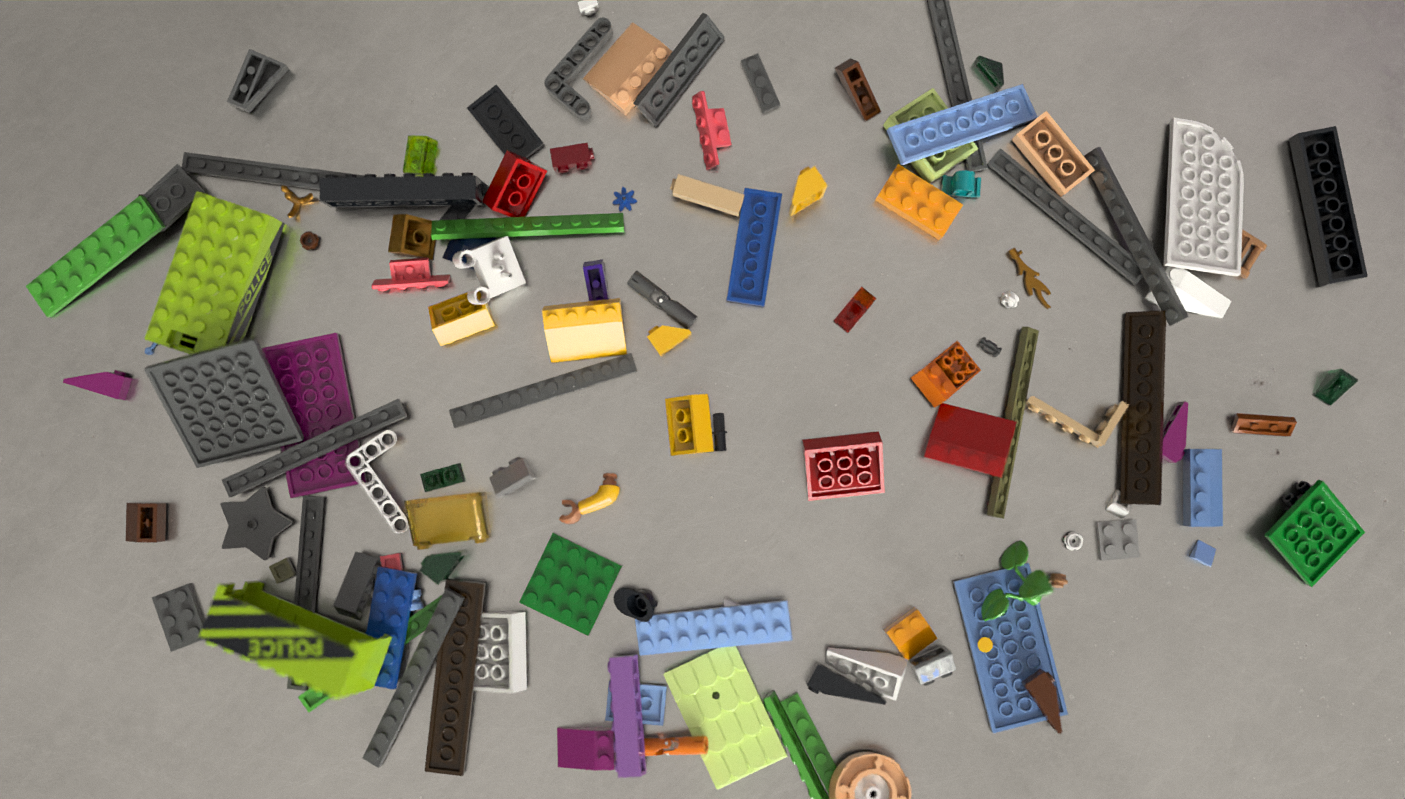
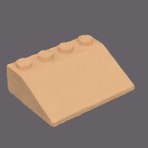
(627, 67)

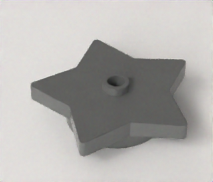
(267, 524)

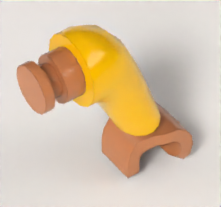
(604, 497)

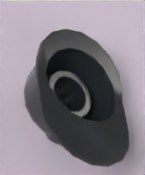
(635, 603)

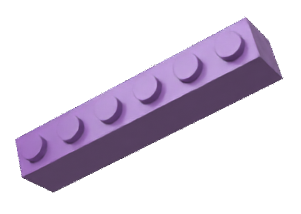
(627, 716)

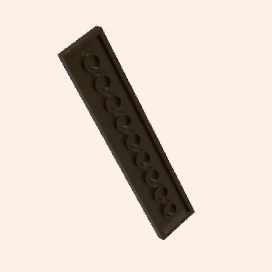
(1144, 416)
(455, 683)

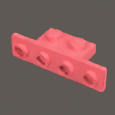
(712, 129)
(410, 273)

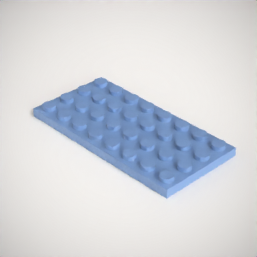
(1017, 650)

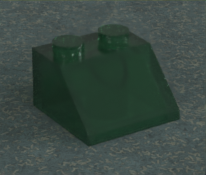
(442, 564)

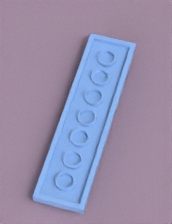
(961, 124)
(715, 628)

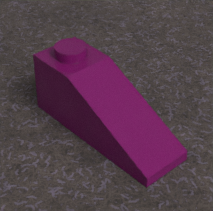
(105, 383)
(1175, 434)

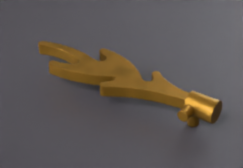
(1029, 279)

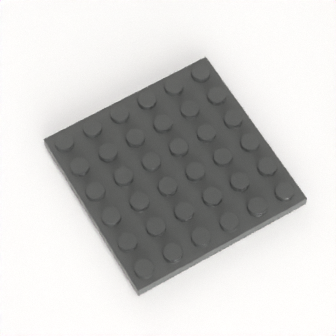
(225, 402)

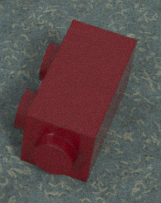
(571, 156)

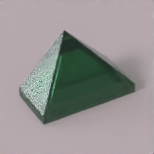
(991, 70)

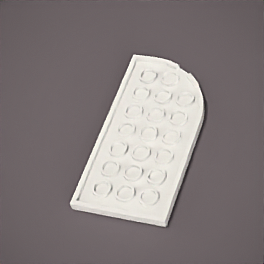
(1203, 201)

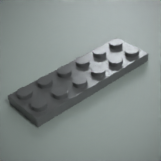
(679, 70)

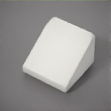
(1116, 508)

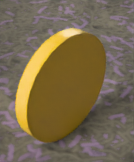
(984, 644)

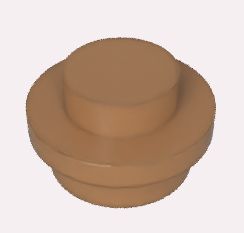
(1058, 580)

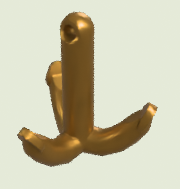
(289, 195)

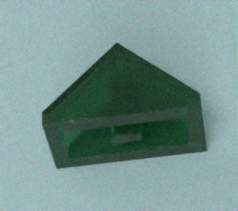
(1335, 385)

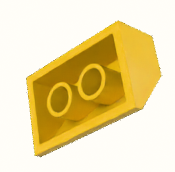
(808, 189)
(459, 318)
(689, 424)

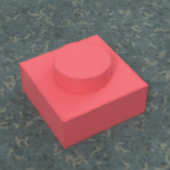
(392, 561)

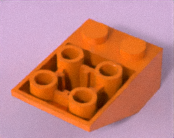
(945, 374)

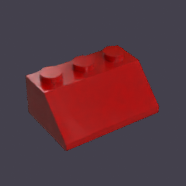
(514, 185)

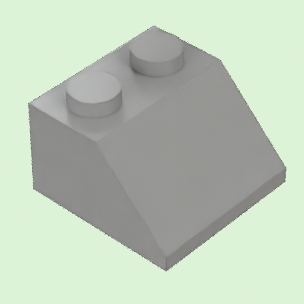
(512, 477)

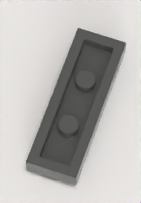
(760, 83)

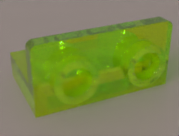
(420, 155)

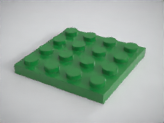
(1314, 533)
(570, 584)

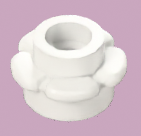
(1009, 299)
(1078, 541)

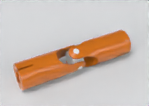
(687, 746)

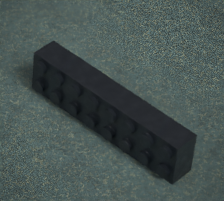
(400, 191)
(1328, 206)

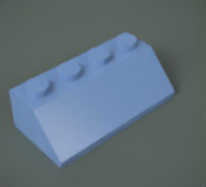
(1202, 488)

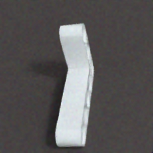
(375, 481)

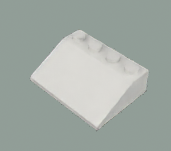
(502, 653)

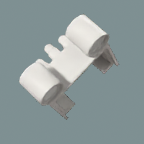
(495, 268)

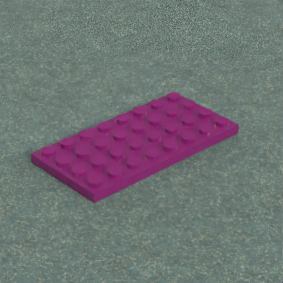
(319, 395)

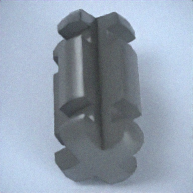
(989, 346)

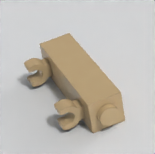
(707, 194)

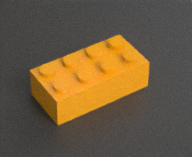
(919, 202)

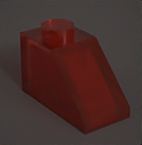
(855, 309)

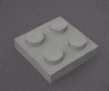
(1117, 539)

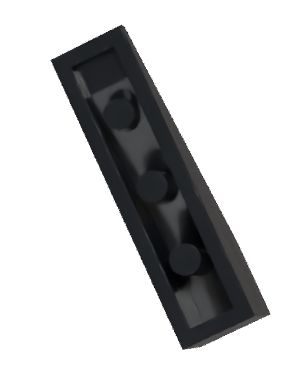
(832, 683)

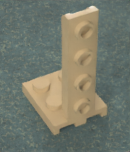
(1086, 435)

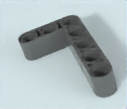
(576, 66)

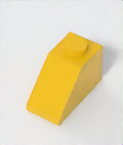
(667, 337)

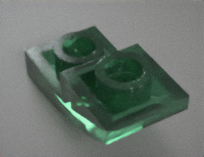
(442, 477)

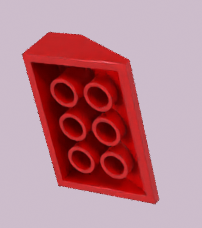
(970, 440)
(844, 466)

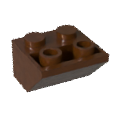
(145, 522)

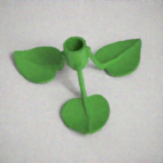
(1031, 591)

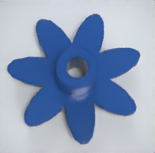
(624, 203)

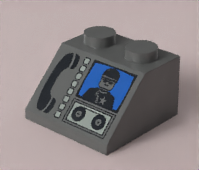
(933, 665)

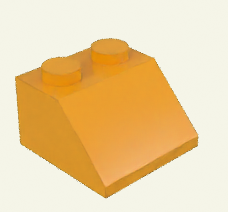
(910, 633)

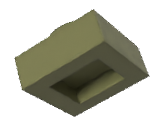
(282, 570)

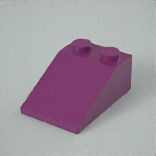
(586, 748)

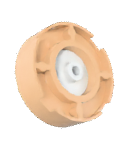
(869, 777)

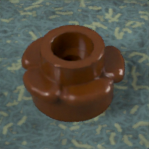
(304, 240)

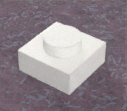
(588, 7)

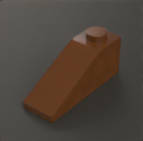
(858, 89)
(1044, 694)

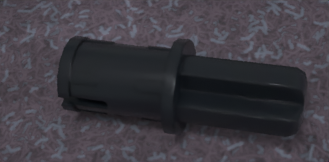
(719, 432)

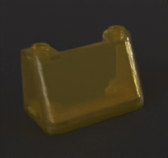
(448, 519)

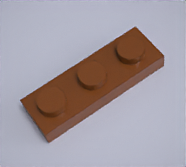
(1263, 424)

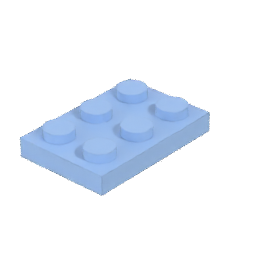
(652, 702)

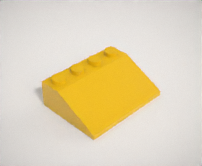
(584, 330)

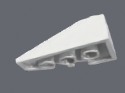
(1194, 293)
(877, 669)

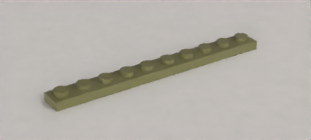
(1014, 412)

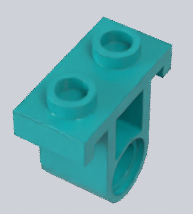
(961, 184)

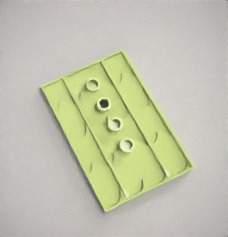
(735, 723)

